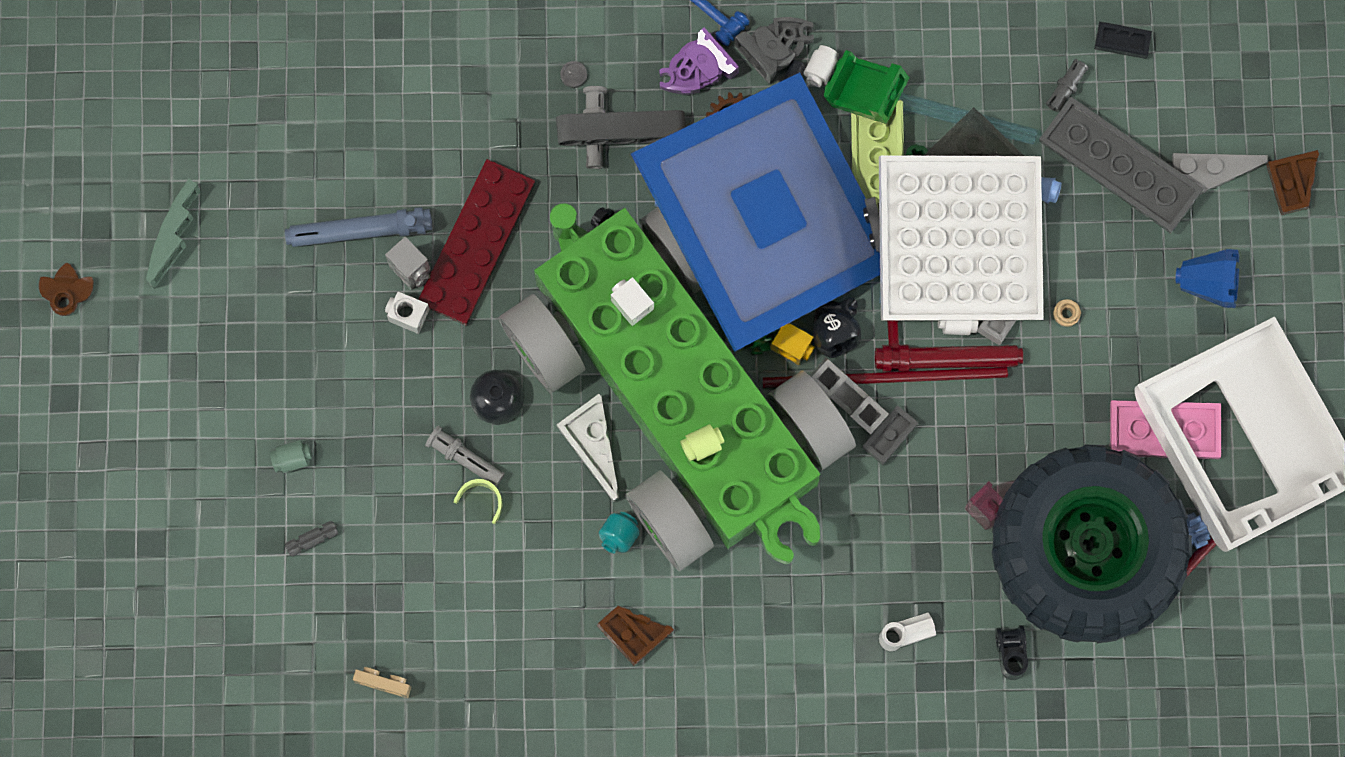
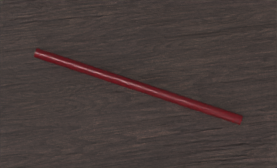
(909, 376)

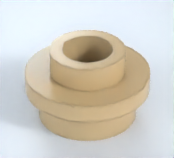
(1069, 305)

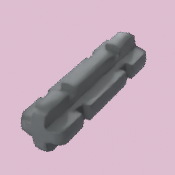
(311, 538)

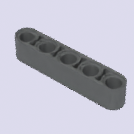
(617, 127)

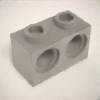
(408, 264)

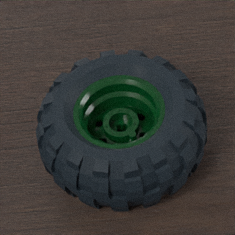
(1148, 532)

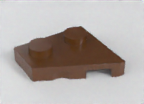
(633, 633)

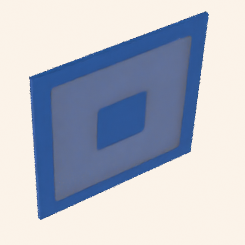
(763, 210)

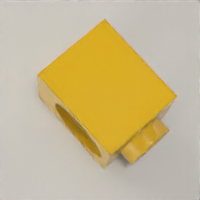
(793, 343)

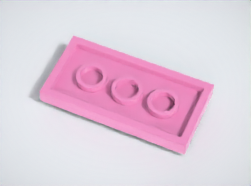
(1197, 421)

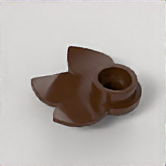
(65, 286)

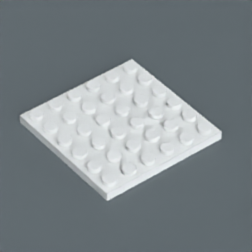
(960, 238)

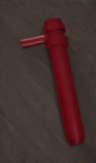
(905, 357)

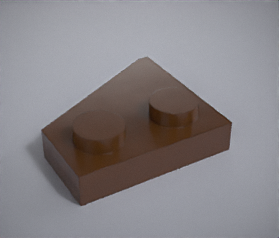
(1293, 181)

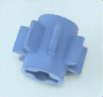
(1197, 530)

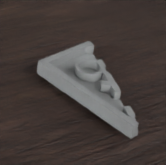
(1215, 169)

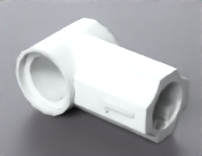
(909, 631)

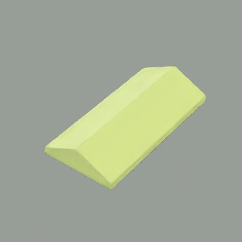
(873, 140)

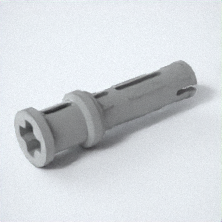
(594, 104)
(455, 446)

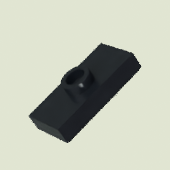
(1123, 40)

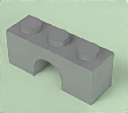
(849, 395)

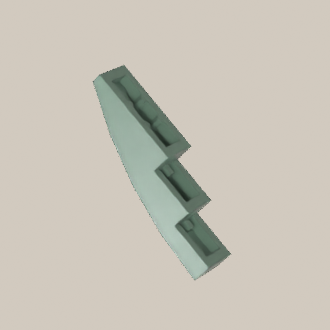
(168, 242)

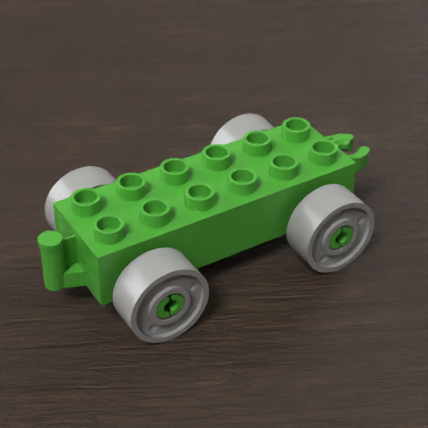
(673, 381)

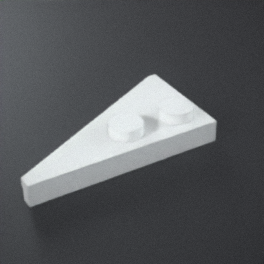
(589, 438)

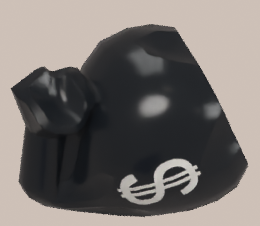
(836, 328)

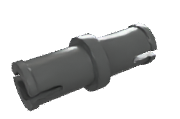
(1067, 85)

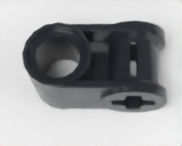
(1012, 646)

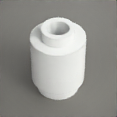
(821, 66)
(958, 327)

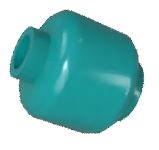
(619, 532)

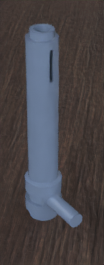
(361, 227)

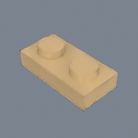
(371, 678)

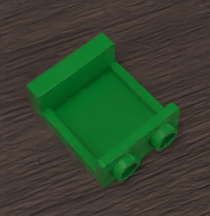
(865, 87)

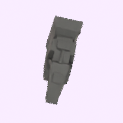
(771, 46)

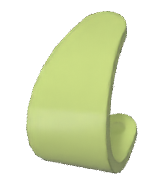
(481, 482)

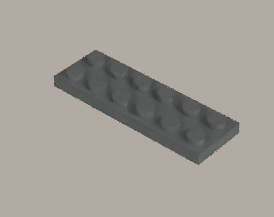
(1121, 165)

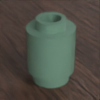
(291, 456)

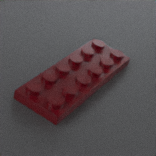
(476, 242)

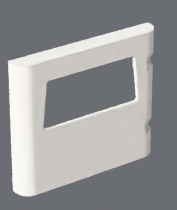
(1279, 417)

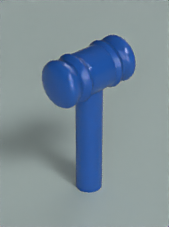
(729, 27)

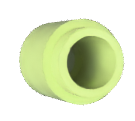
(702, 443)

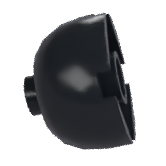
(496, 397)

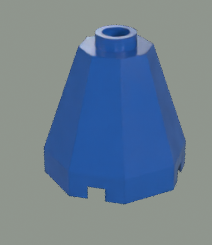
(1211, 277)

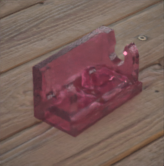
(982, 507)

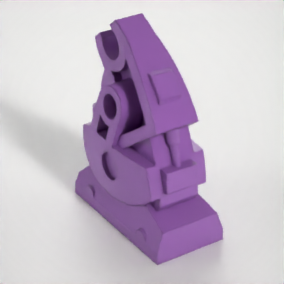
(702, 65)

